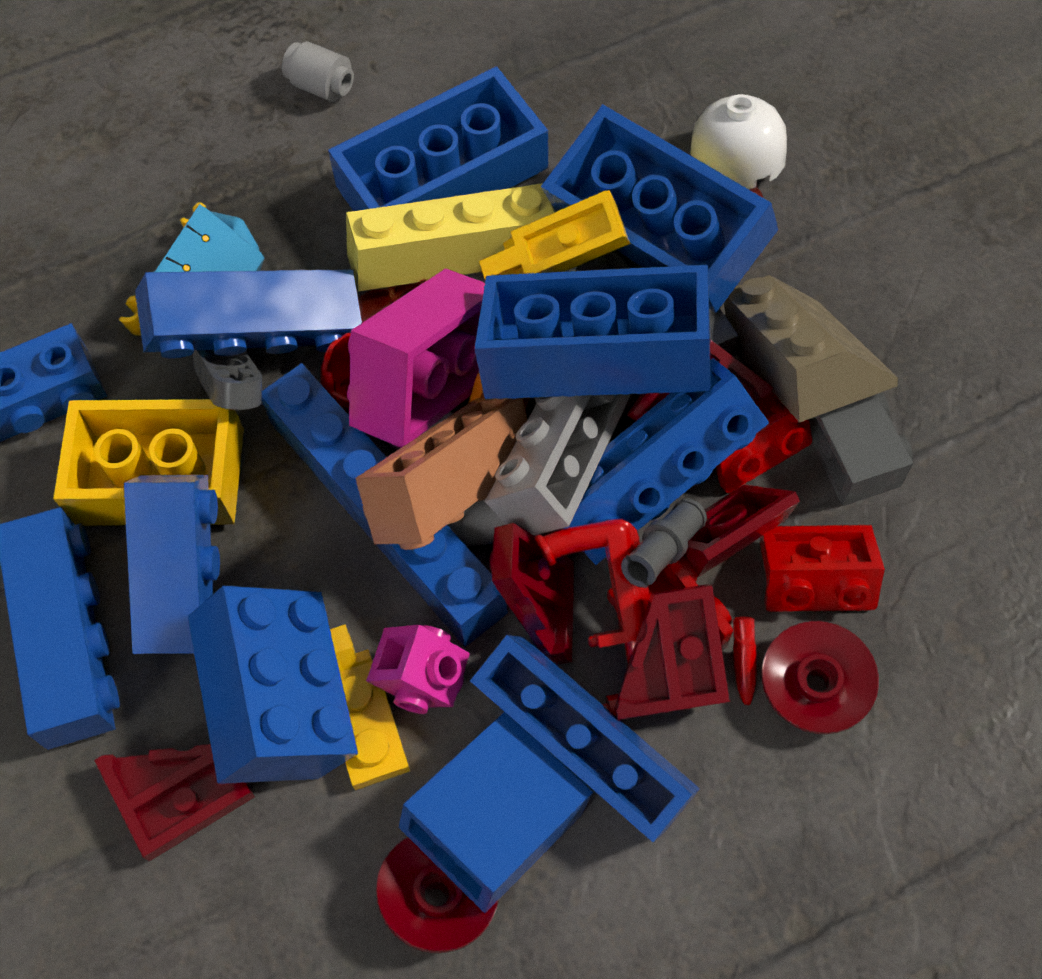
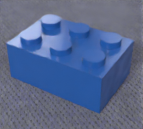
(270, 685)

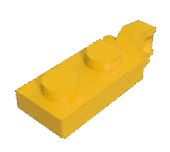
(561, 239)
(372, 721)

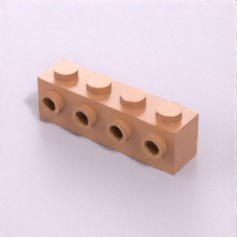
(439, 473)

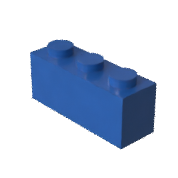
(168, 558)

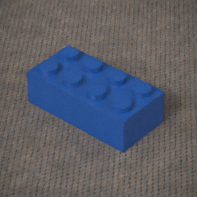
(446, 147)
(667, 201)
(595, 333)

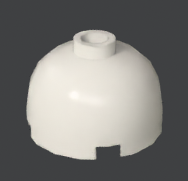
(741, 139)

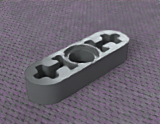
(229, 380)

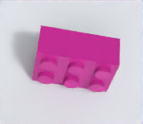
(415, 359)

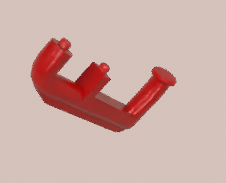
(619, 540)

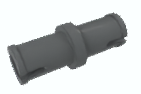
(663, 542)

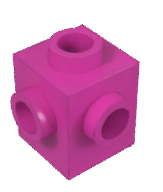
(418, 667)

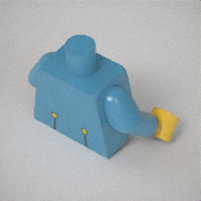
(205, 244)

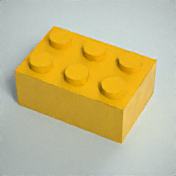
(131, 438)

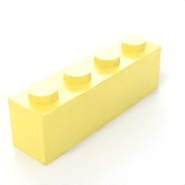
(425, 237)

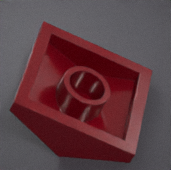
(737, 523)

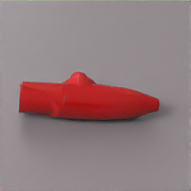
(745, 657)

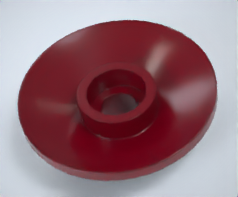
(835, 657)
(404, 909)

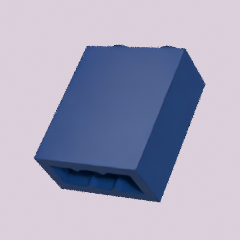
(494, 810)

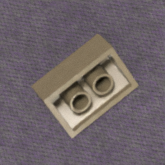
(802, 349)

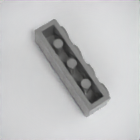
(554, 460)

